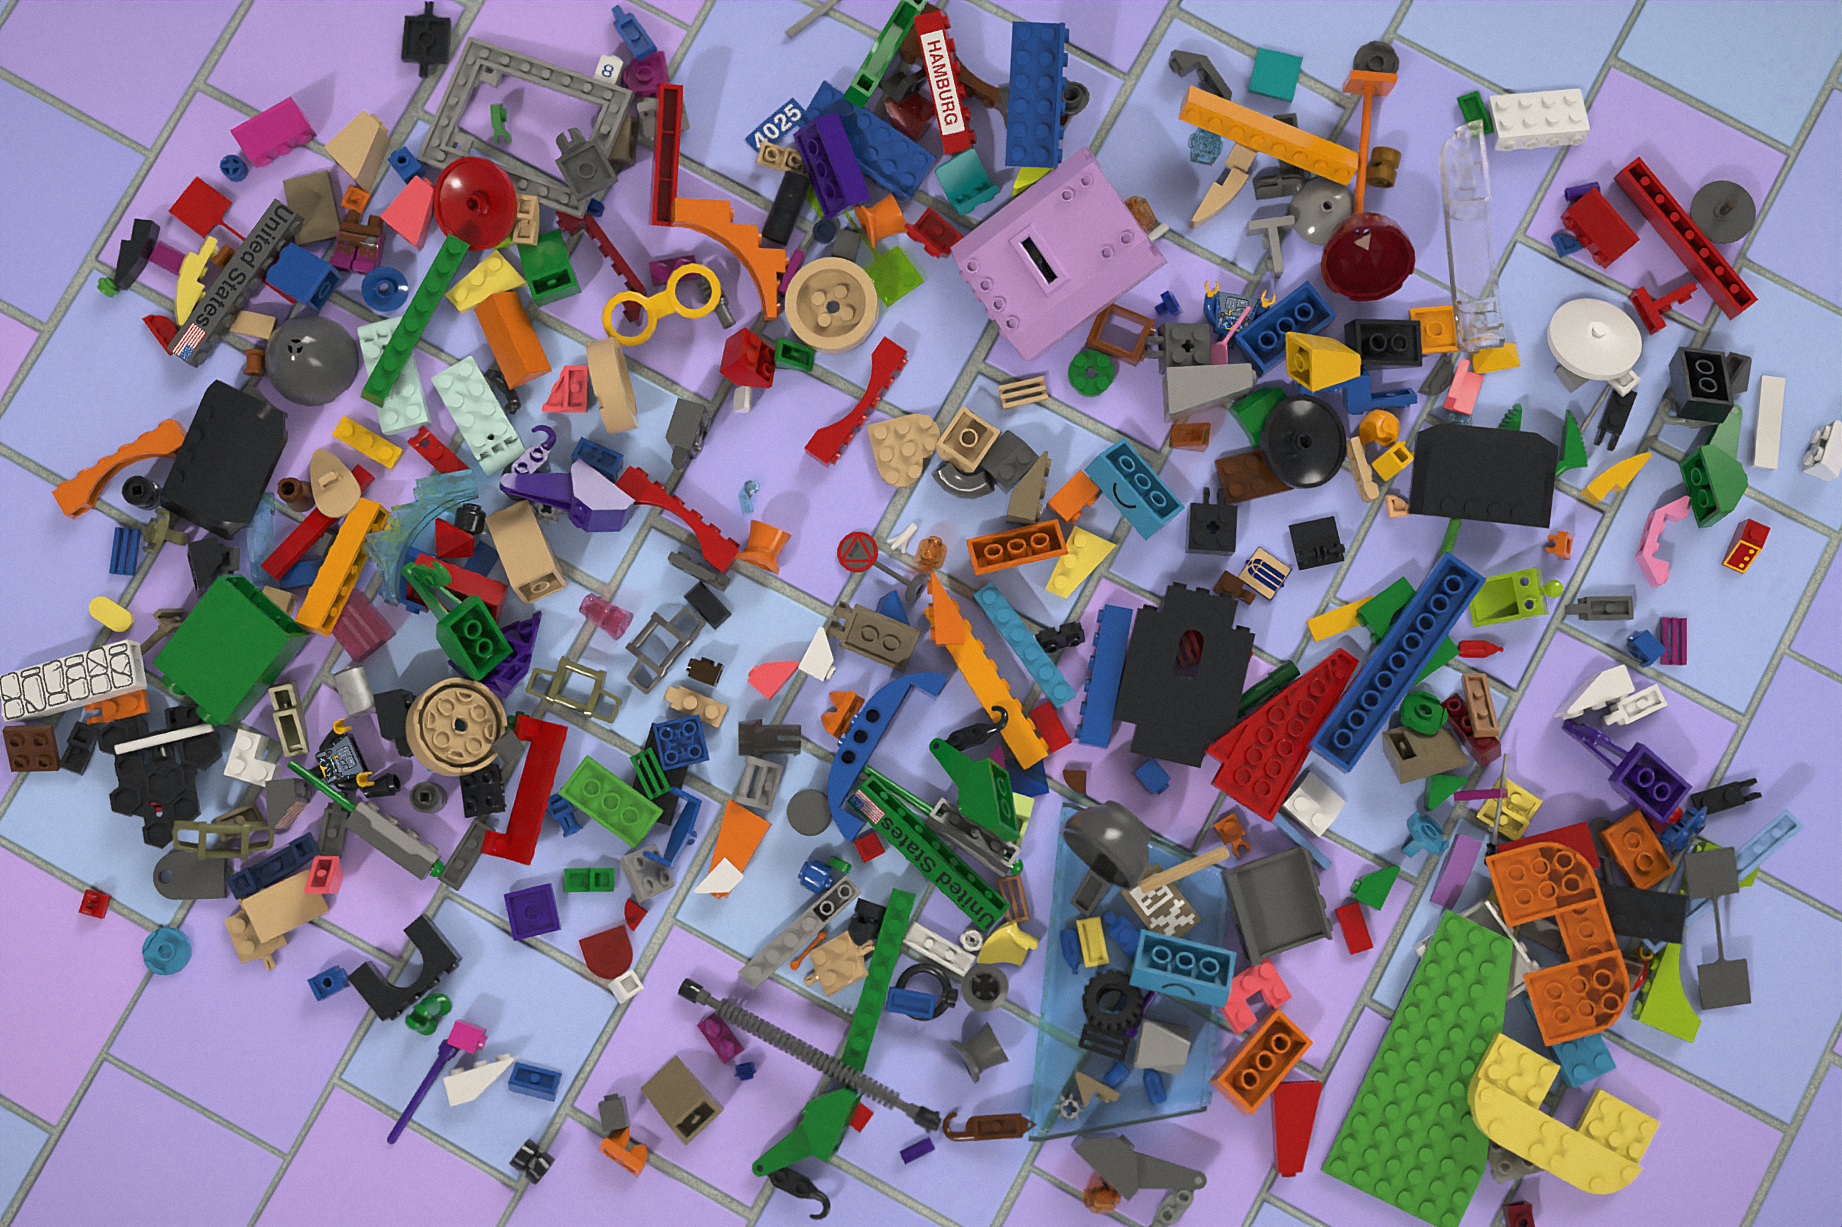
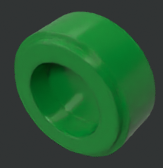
(839, 864)

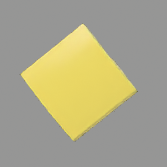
(1515, 809)

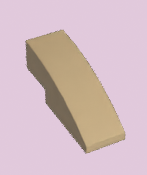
(1219, 197)

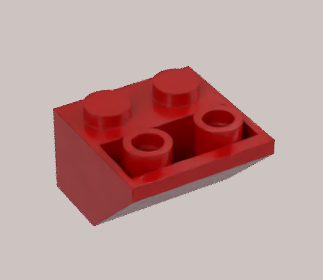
(748, 360)

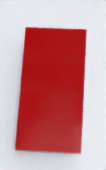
(1573, 836)

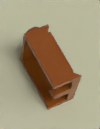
(1113, 351)

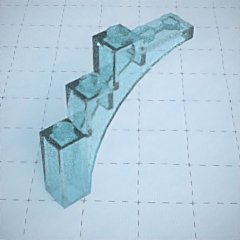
(408, 520)

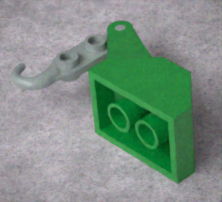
(1711, 472)

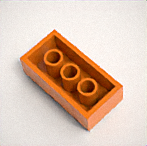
(1261, 1062)

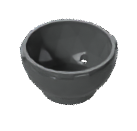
(1110, 842)

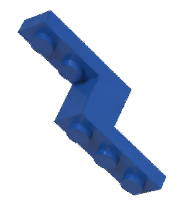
(1358, 395)

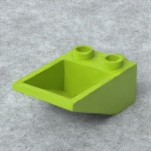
(1505, 598)

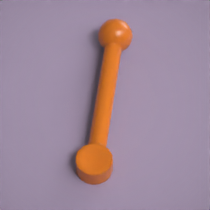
(794, 965)

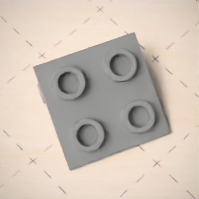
(1508, 1165)

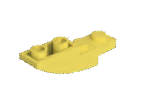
(187, 289)

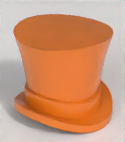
(881, 219)
(764, 546)

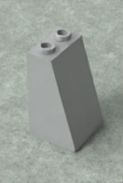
(1200, 388)

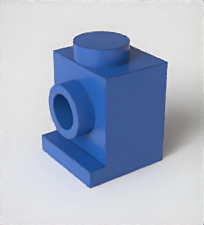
(1645, 647)
(320, 988)

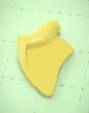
(1007, 945)

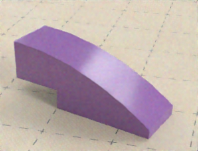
(1455, 871)

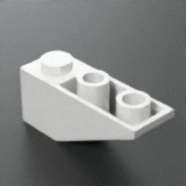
(471, 1084)

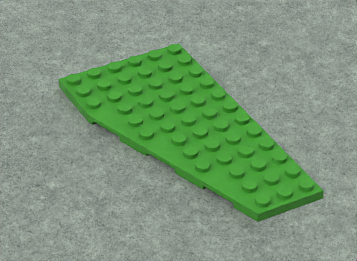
(1411, 1118)

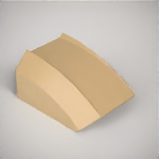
(967, 440)

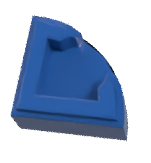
(1565, 245)

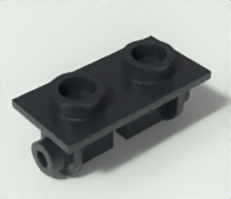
(1070, 636)

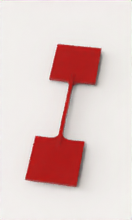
(202, 209)

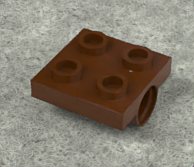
(31, 748)

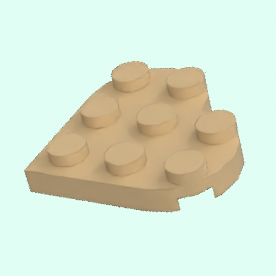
(902, 446)

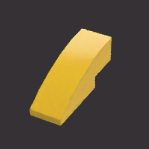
(1614, 478)

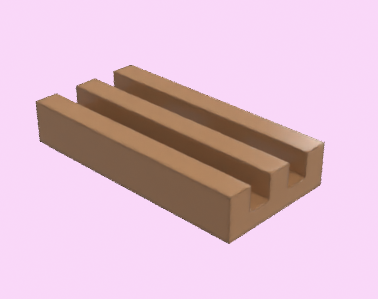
(1018, 919)

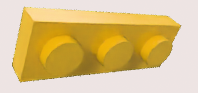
(368, 443)

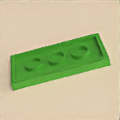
(610, 801)

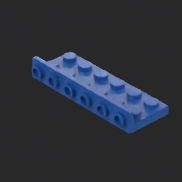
(1036, 94)
(877, 146)

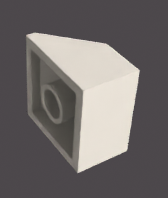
(1313, 804)

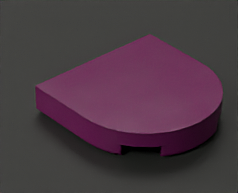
(645, 75)

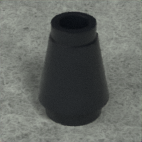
(383, 786)

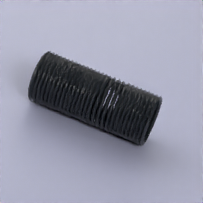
(787, 202)

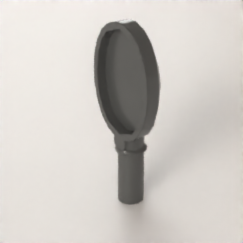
(1596, 826)

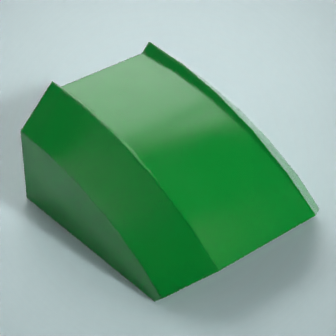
(1254, 408)

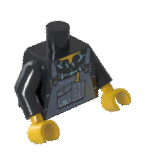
(341, 760)

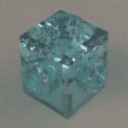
(1204, 147)

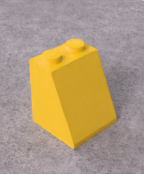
(1319, 361)

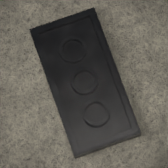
(675, 778)

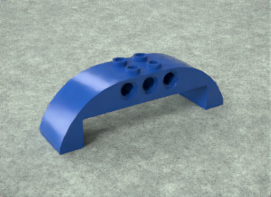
(886, 704)

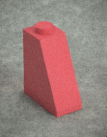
(412, 212)

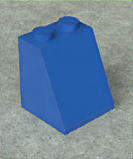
(303, 277)

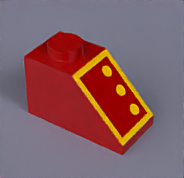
(1745, 545)

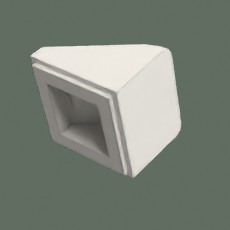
(742, 399)
(626, 986)

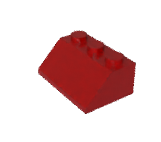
(1599, 228)

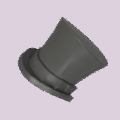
(809, 812)
(984, 987)
(980, 1052)

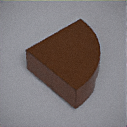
(1075, 780)

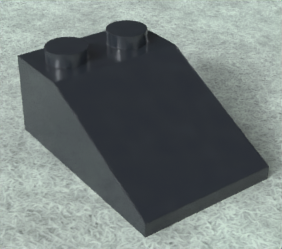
(1385, 343)

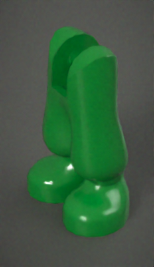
(422, 1016)

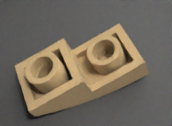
(779, 158)

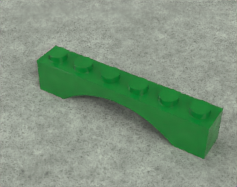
(883, 52)

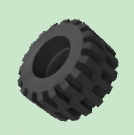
(1112, 1022)

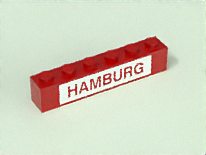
(944, 82)

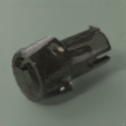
(761, 738)

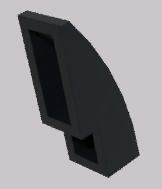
(135, 252)

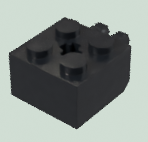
(1218, 515)
(392, 715)

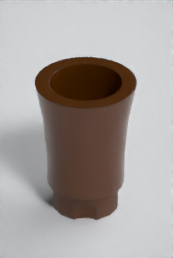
(296, 494)

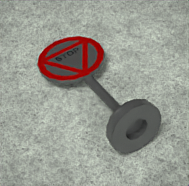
(860, 552)

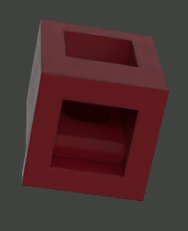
(1517, 1210)

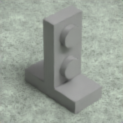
(1270, 240)

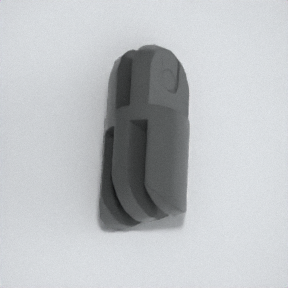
(1277, 186)

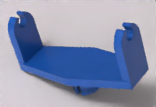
(681, 832)

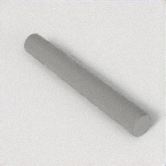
(811, 17)

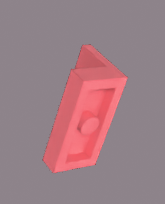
(1463, 389)

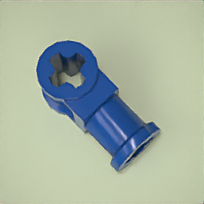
(561, 812)

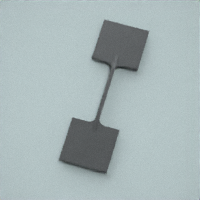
(1711, 876)

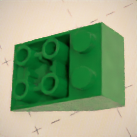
(548, 269)

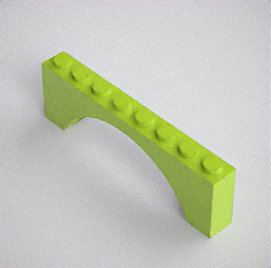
(1662, 996)

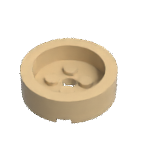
(819, 285)
(612, 385)
(432, 726)

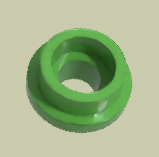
(107, 287)

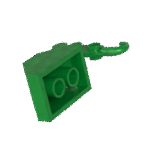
(467, 632)

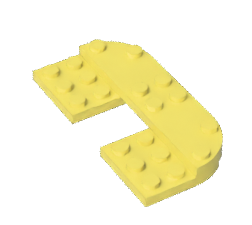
(1594, 1157)

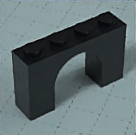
(437, 956)

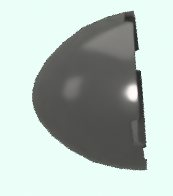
(322, 367)

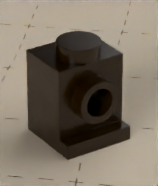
(705, 671)

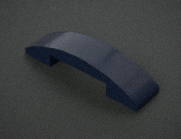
(274, 867)

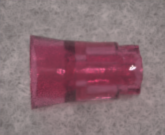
(606, 615)

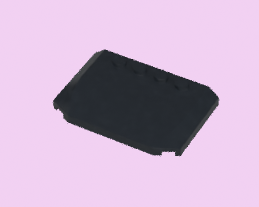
(225, 461)
(1483, 475)

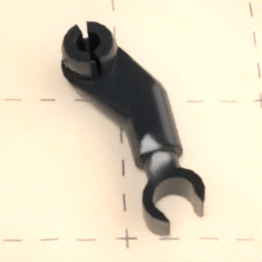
(511, 395)

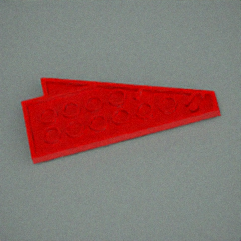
(1269, 745)

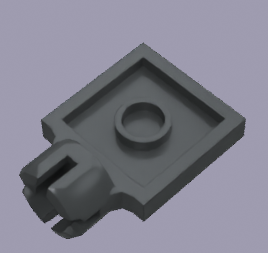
(583, 165)

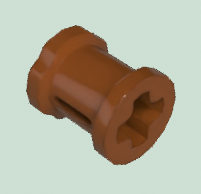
(254, 362)

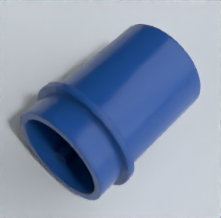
(1116, 1074)

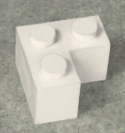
(246, 759)

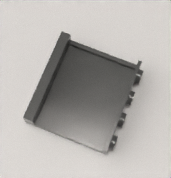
(1276, 903)

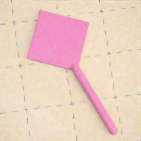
(1218, 350)

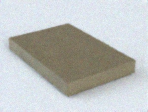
(315, 201)

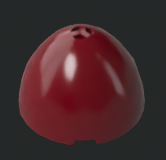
(1370, 262)

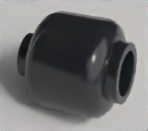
(470, 518)

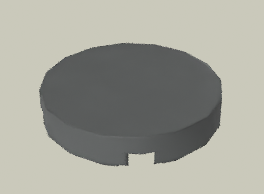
(1376, 57)

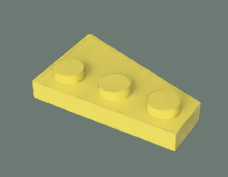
(489, 277)
(1083, 556)

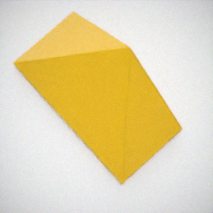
(1495, 359)

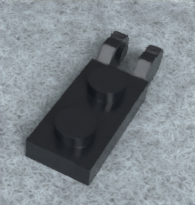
(1614, 417)
(1724, 796)

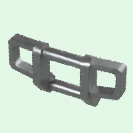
(662, 669)

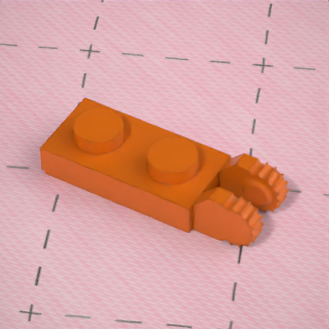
(120, 707)

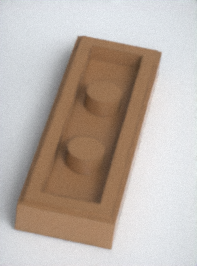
(1480, 705)

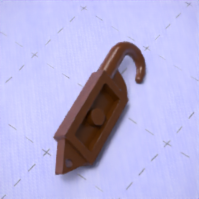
(989, 1127)

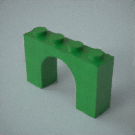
(1377, 615)

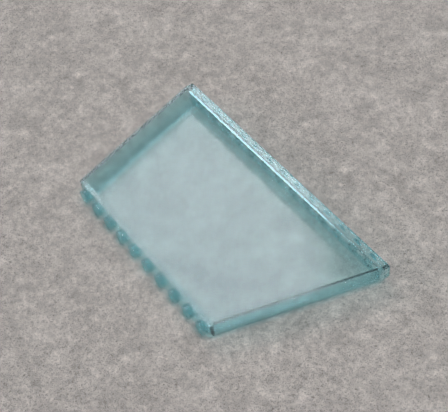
(1064, 1017)

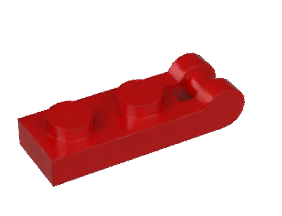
(436, 452)

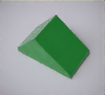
(793, 356)
(1439, 788)

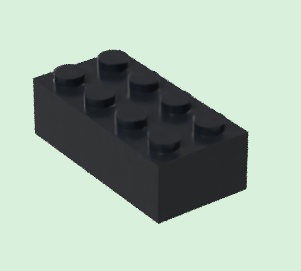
(1646, 913)

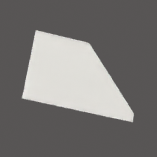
(721, 879)

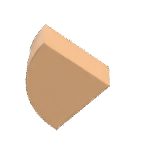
(1395, 506)

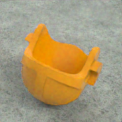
(1379, 427)

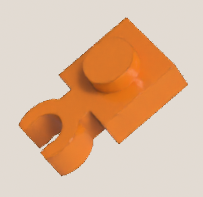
(1229, 831)

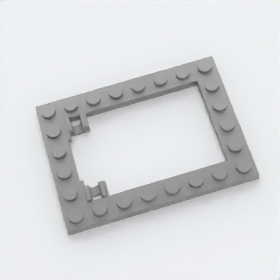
(472, 69)

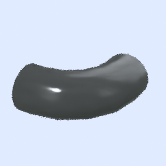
(961, 485)

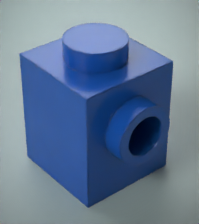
(406, 164)

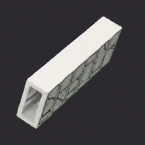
(72, 682)

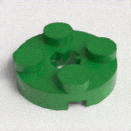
(1100, 364)
(1414, 718)

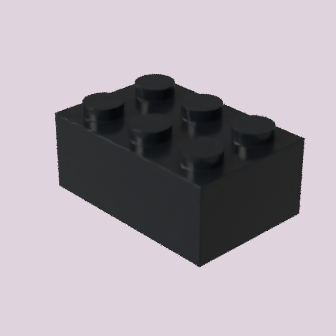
(1701, 385)

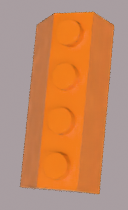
(1016, 547)

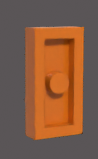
(847, 704)
(615, 1147)

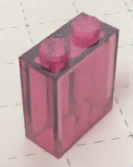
(361, 627)

